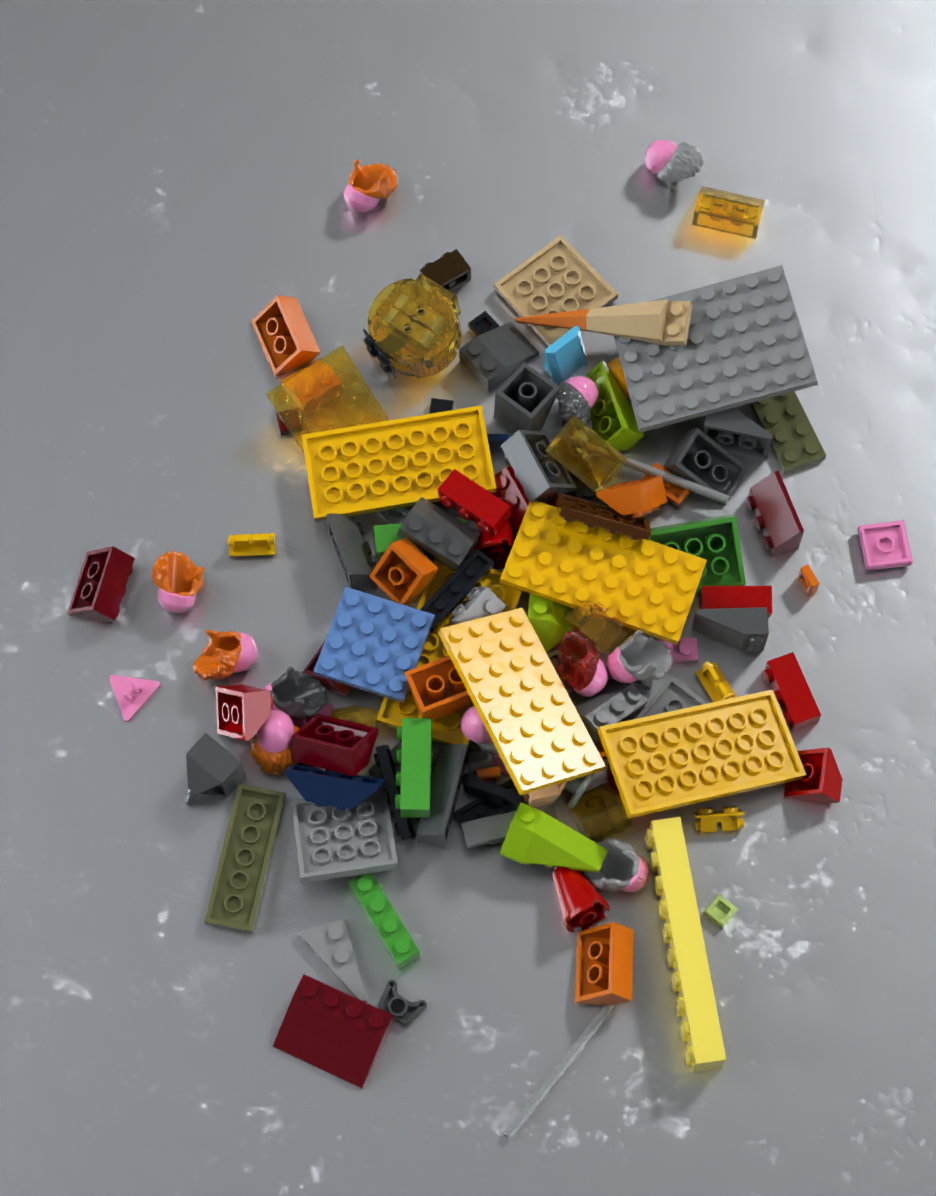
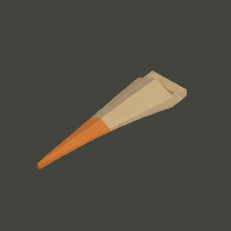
(650, 321)

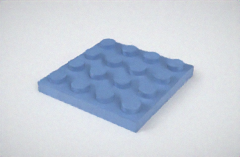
(373, 644)

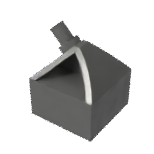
(211, 770)

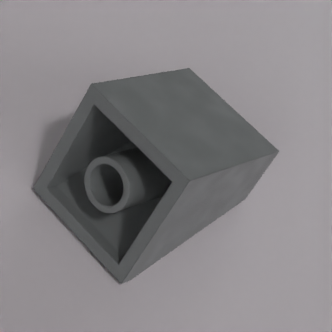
(525, 400)

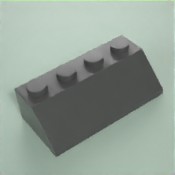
(445, 787)

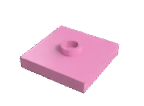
(885, 545)

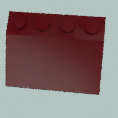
(333, 1031)

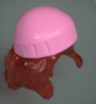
(581, 664)

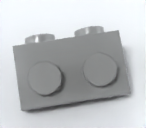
(480, 604)

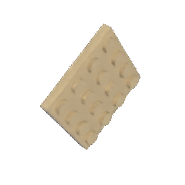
(554, 282)

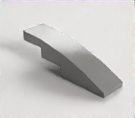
(493, 828)

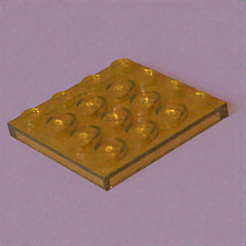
(325, 398)

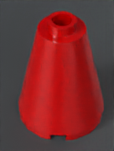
(497, 546)
(578, 899)

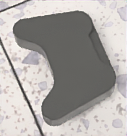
(402, 1009)

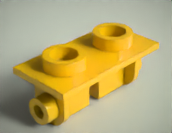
(251, 545)
(714, 682)
(709, 818)

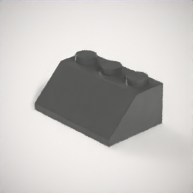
(536, 469)
(438, 534)
(351, 550)
(612, 705)

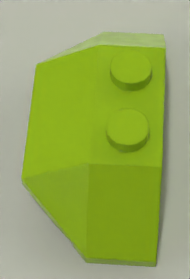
(548, 620)

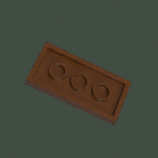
(602, 516)

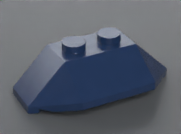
(331, 787)

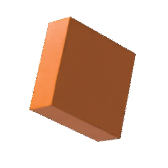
(808, 579)
(489, 774)

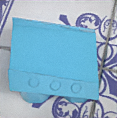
(565, 356)

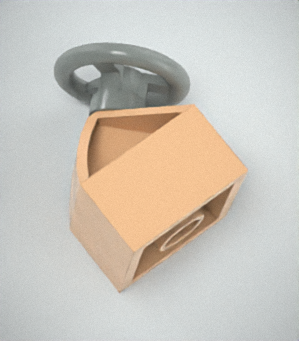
(548, 795)

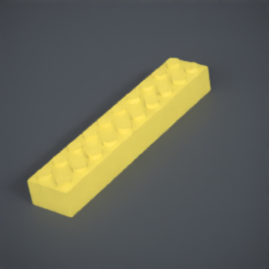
(686, 945)

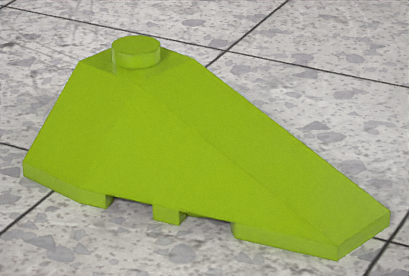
(612, 413)
(546, 841)

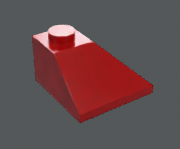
(821, 781)

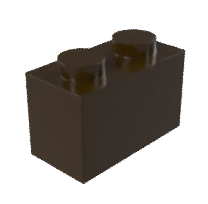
(448, 271)

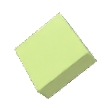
(720, 911)

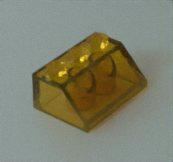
(728, 212)
(585, 454)

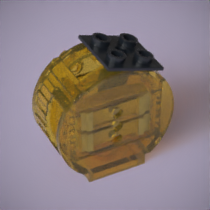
(414, 328)

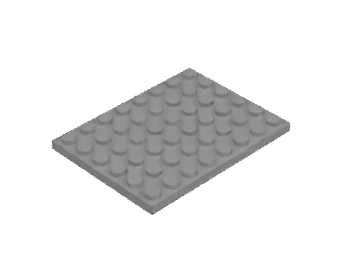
(737, 352)

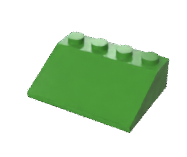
(709, 539)

